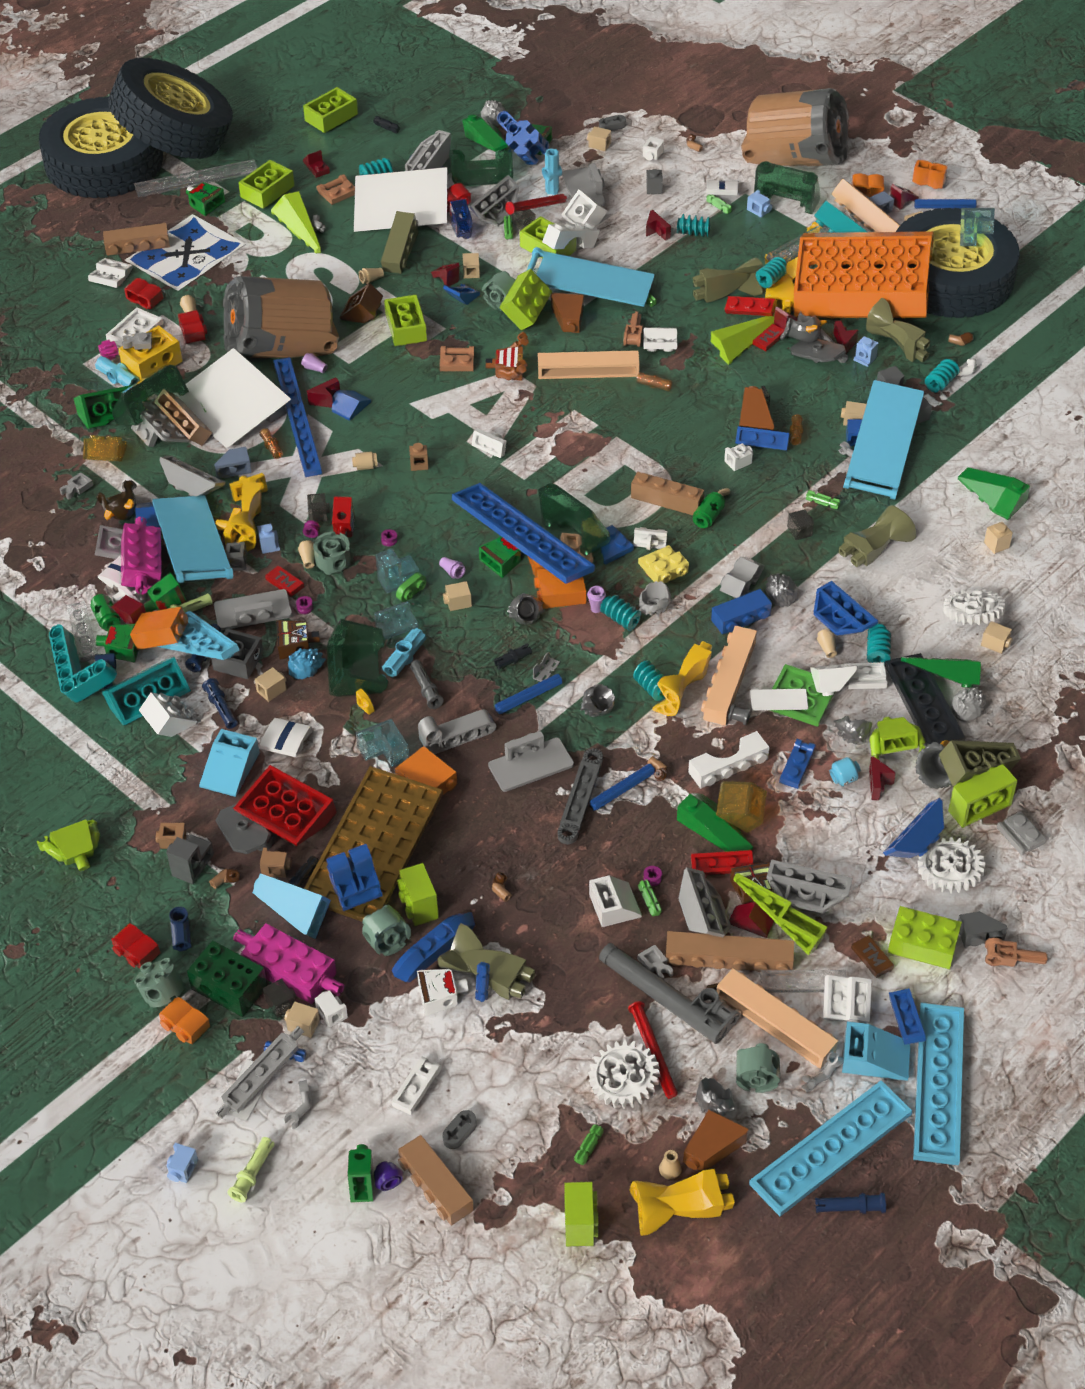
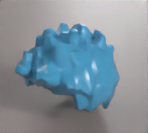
(305, 663)

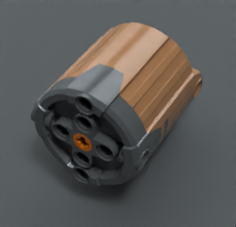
(797, 129)
(278, 318)

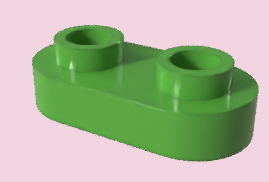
(411, 587)

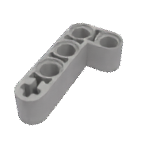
(455, 732)

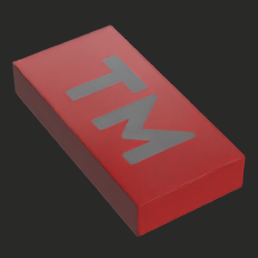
(768, 337)
(284, 580)

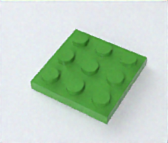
(800, 679)

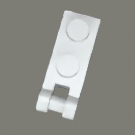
(416, 1085)

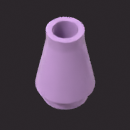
(312, 362)
(453, 568)
(596, 596)

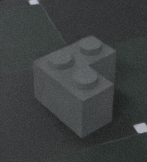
(189, 857)

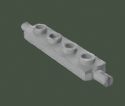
(259, 1072)

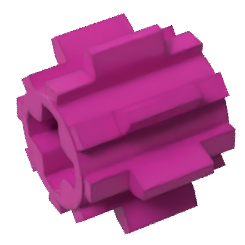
(108, 349)

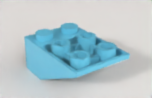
(229, 762)
(874, 1052)

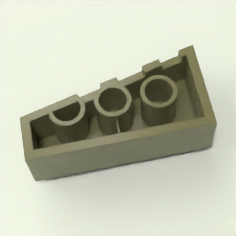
(400, 242)
(970, 758)

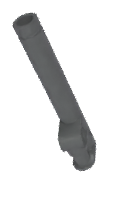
(709, 1019)

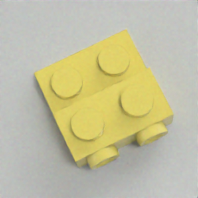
(664, 564)

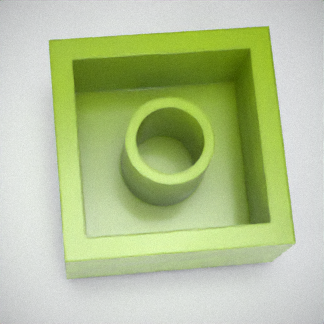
(418, 894)
(580, 1214)

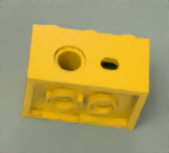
(146, 361)

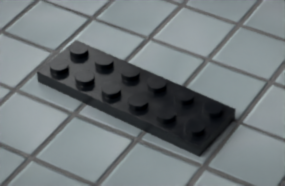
(924, 701)

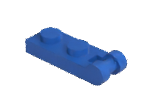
(797, 764)

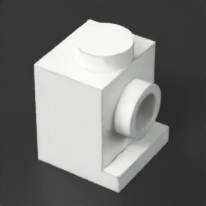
(651, 152)
(738, 456)
(331, 1008)

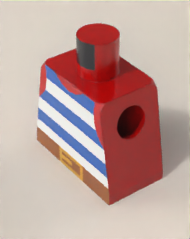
(343, 523)

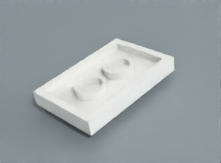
(136, 322)

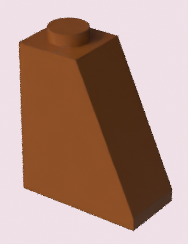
(568, 310)
(755, 410)
(713, 1141)

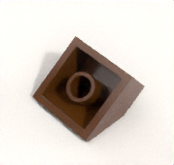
(362, 305)

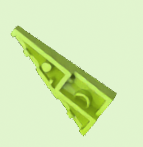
(293, 213)
(738, 337)
(801, 928)

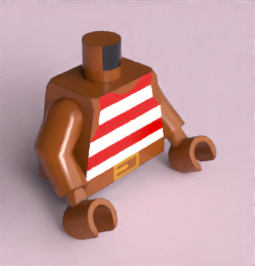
(509, 360)

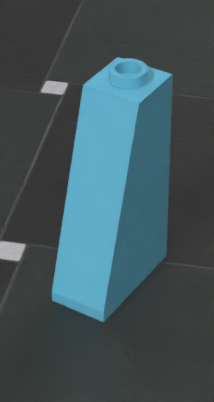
(296, 905)

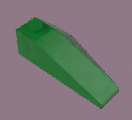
(483, 133)
(97, 407)
(1002, 493)
(957, 670)
(700, 815)

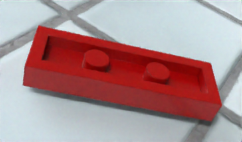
(750, 306)
(720, 862)

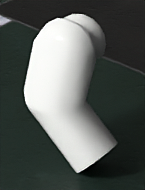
(969, 368)

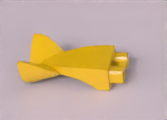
(783, 289)
(251, 506)
(673, 686)
(692, 1197)

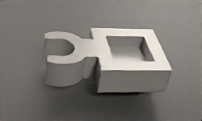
(139, 341)
(76, 484)
(655, 961)

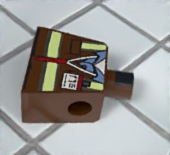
(293, 636)
(754, 872)

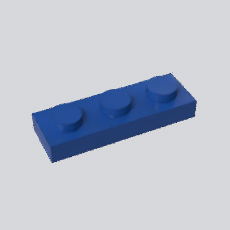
(762, 438)
(907, 1016)

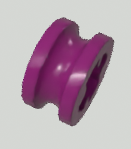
(311, 529)
(389, 541)
(304, 600)
(653, 870)

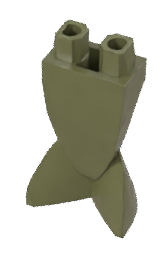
(719, 283)
(907, 336)
(871, 542)
(505, 968)

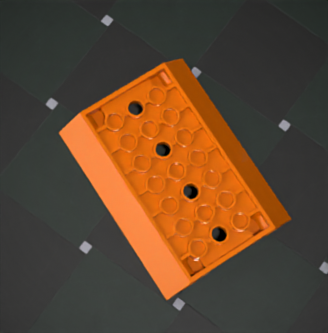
(853, 291)

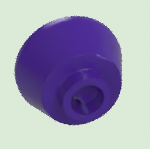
(387, 1176)

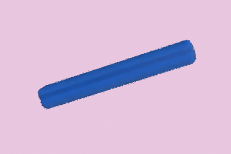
(944, 203)
(528, 694)
(622, 786)

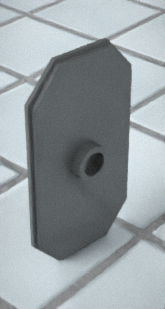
(818, 350)
(241, 832)

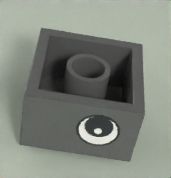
(244, 660)

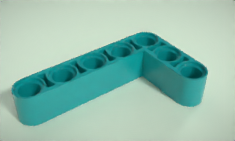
(73, 681)

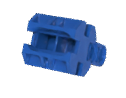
(523, 138)
(354, 877)

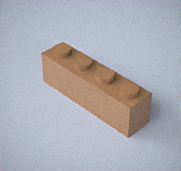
(136, 239)
(183, 417)
(666, 493)
(435, 1180)

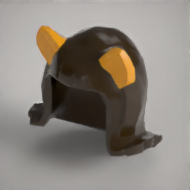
(120, 505)

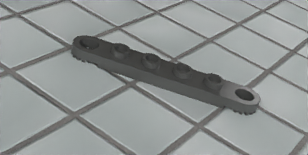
(580, 796)

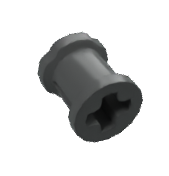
(739, 714)

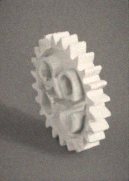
(974, 606)
(951, 857)
(628, 1090)

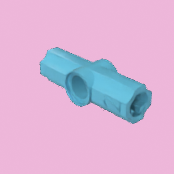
(552, 171)
(116, 372)
(404, 652)

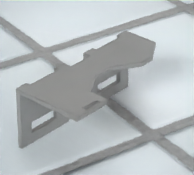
(547, 668)

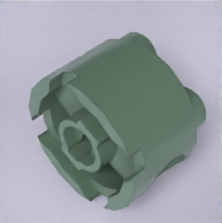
(497, 289)
(332, 552)
(386, 930)
(159, 982)
(758, 1068)

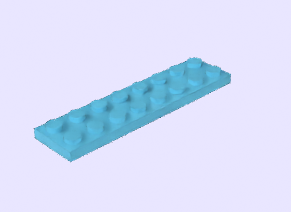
(939, 1085)
(830, 1148)

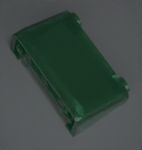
(481, 171)
(788, 183)
(130, 405)
(562, 508)
(354, 659)

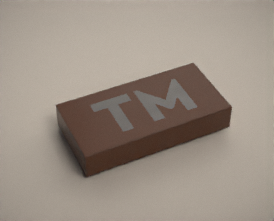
(872, 956)

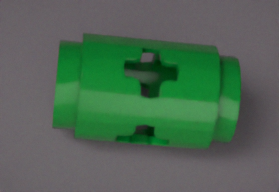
(708, 510)
(104, 613)

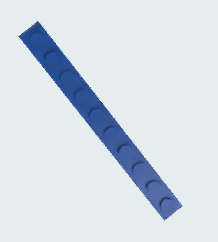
(298, 418)

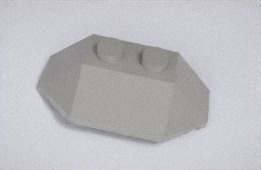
(431, 152)
(492, 204)
(189, 478)
(807, 886)
(702, 905)

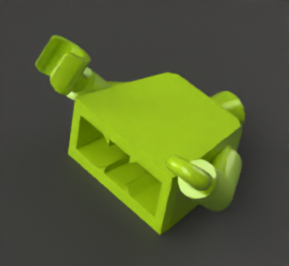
(895, 736)
(73, 843)

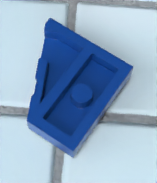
(617, 547)

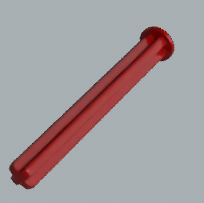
(512, 207)
(650, 1042)

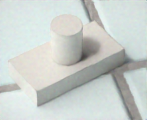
(489, 442)

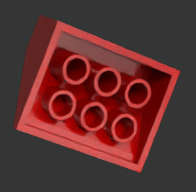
(286, 806)

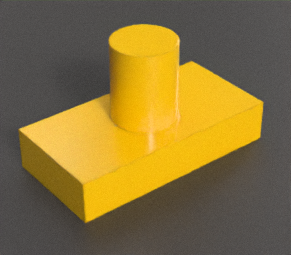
(236, 487)
(229, 532)

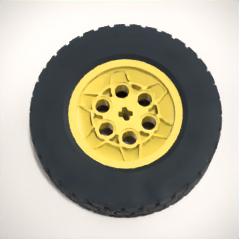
(170, 108)
(92, 153)
(966, 278)

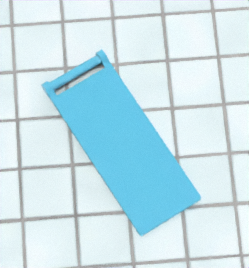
(592, 278)
(884, 438)
(192, 538)

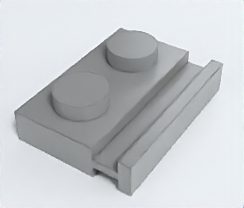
(1021, 833)

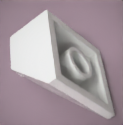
(583, 210)
(831, 677)

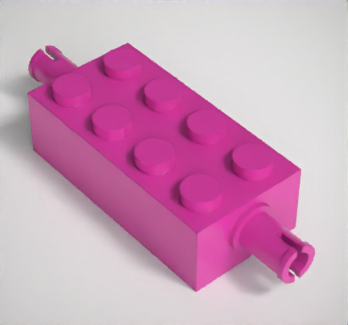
(140, 555)
(291, 960)

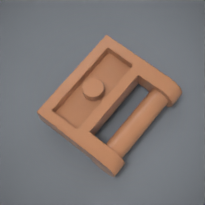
(337, 193)
(457, 362)

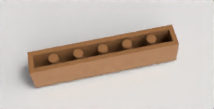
(729, 952)

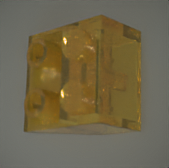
(105, 450)
(741, 804)

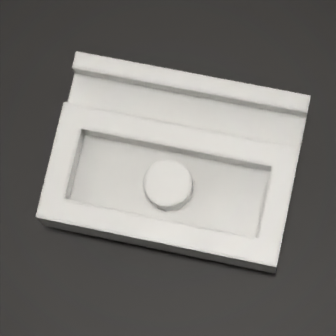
(868, 676)

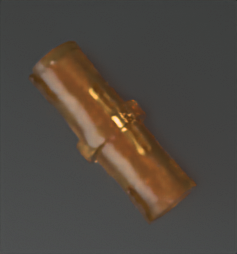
(654, 381)
(796, 429)
(271, 443)

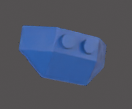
(840, 611)
(919, 833)

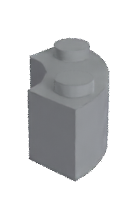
(739, 579)

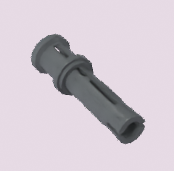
(428, 689)

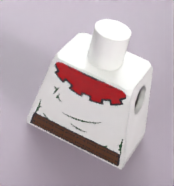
(439, 990)

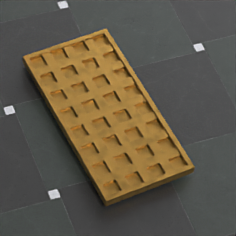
(389, 818)

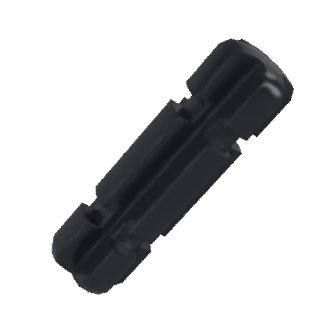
(386, 124)
(304, 872)

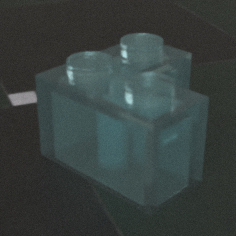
(975, 222)
(394, 570)
(383, 739)

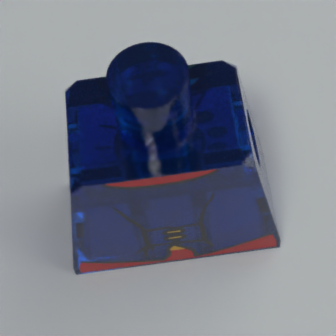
(461, 226)

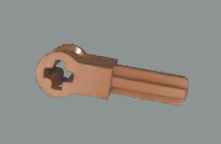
(633, 332)
(1007, 954)

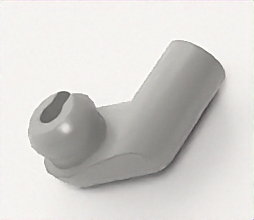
(317, 225)

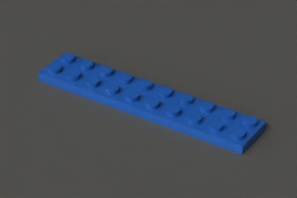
(523, 533)

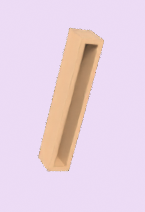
(863, 208)
(588, 364)
(729, 675)
(777, 1018)

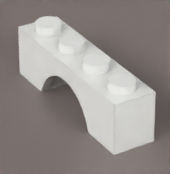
(560, 234)
(709, 769)

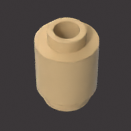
(365, 460)

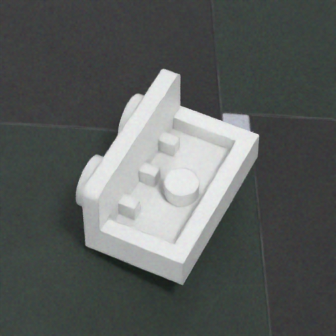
(660, 339)

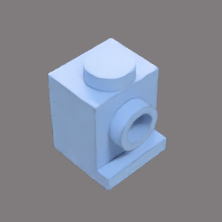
(758, 204)
(866, 351)
(268, 538)
(181, 1163)

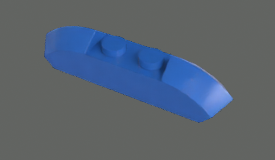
(430, 947)

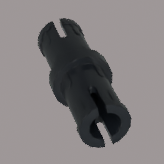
(513, 656)

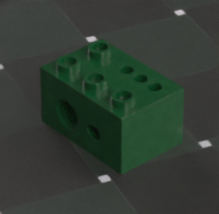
(227, 978)

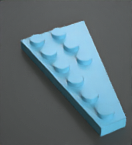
(203, 640)

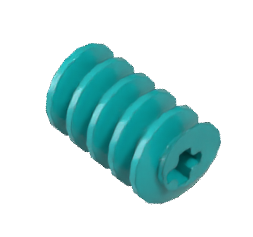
(376, 167)
(695, 225)
(771, 272)
(942, 375)
(620, 612)
(878, 644)
(648, 678)

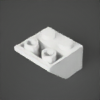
(167, 714)
(613, 900)

